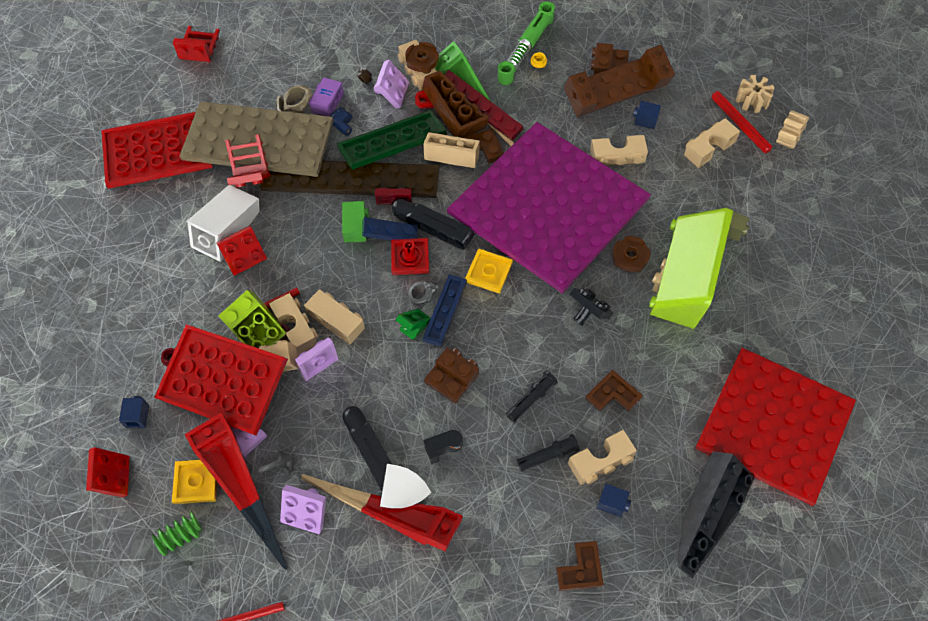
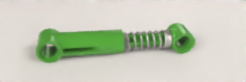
(526, 42)

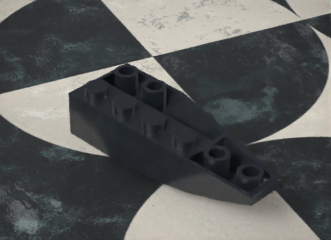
(712, 509)

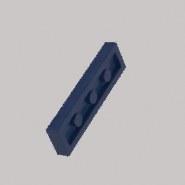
(444, 310)

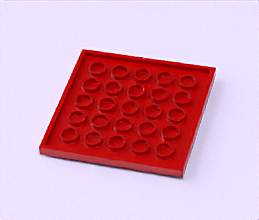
(777, 425)

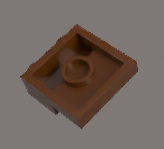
(607, 57)
(452, 374)

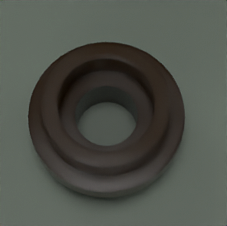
(364, 75)

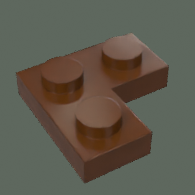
(488, 144)
(615, 388)
(586, 572)

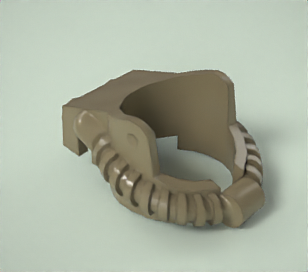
(294, 94)

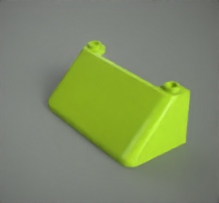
(692, 266)

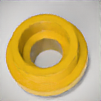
(538, 60)

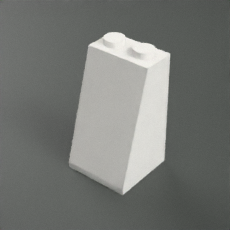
(220, 218)

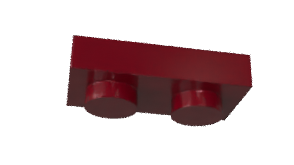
(386, 196)

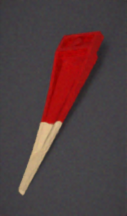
(420, 522)

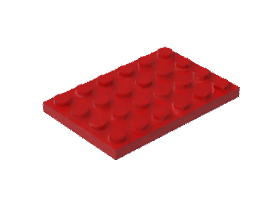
(147, 151)
(221, 375)

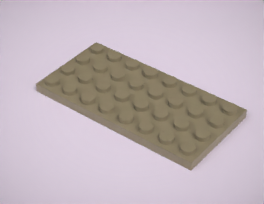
(290, 139)

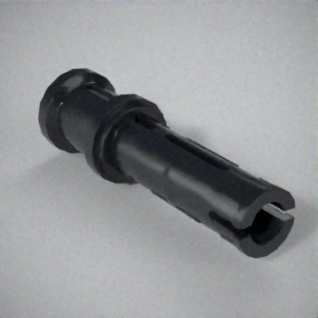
(537, 391)
(557, 450)

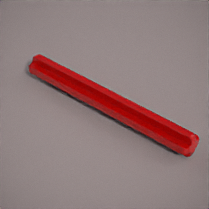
(741, 122)

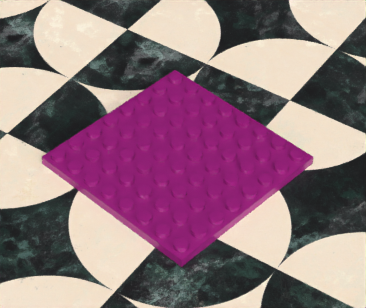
(549, 206)

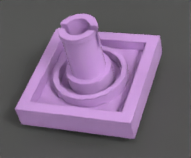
(391, 84)
(303, 508)

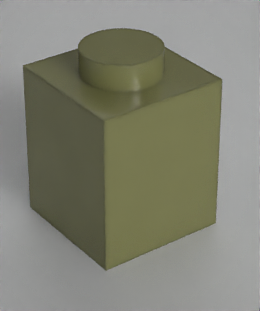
(738, 226)

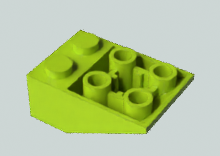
(252, 321)

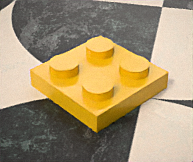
(489, 271)
(193, 483)

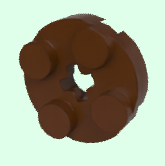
(422, 64)
(628, 263)

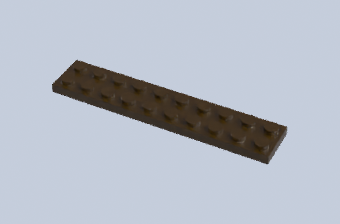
(339, 178)

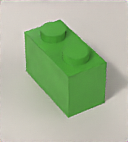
(352, 221)

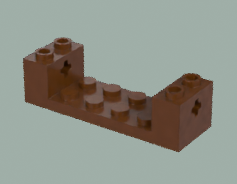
(619, 83)

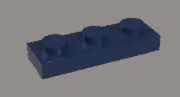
(387, 229)

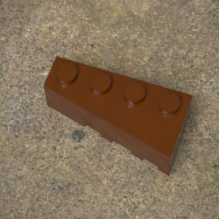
(455, 110)

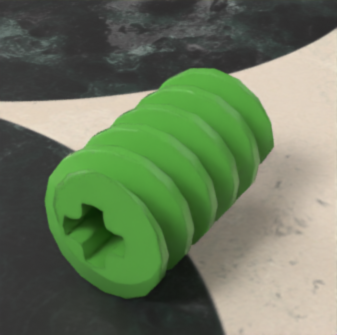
(178, 534)

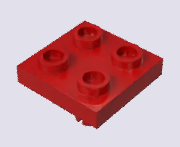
(241, 250)
(409, 256)
(108, 472)

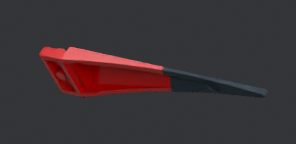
(222, 456)

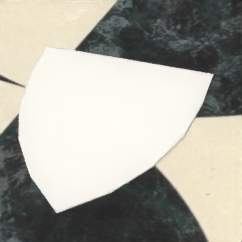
(402, 488)

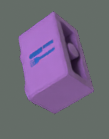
(326, 97)

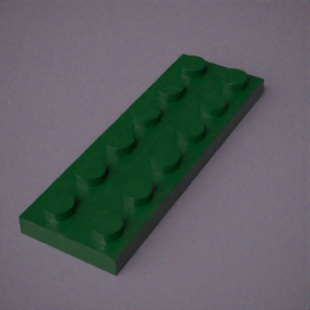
(389, 139)

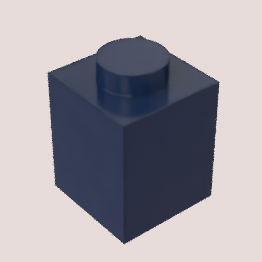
(647, 114)
(134, 412)
(614, 500)

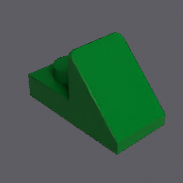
(413, 322)

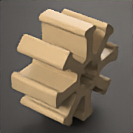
(755, 93)
(792, 129)

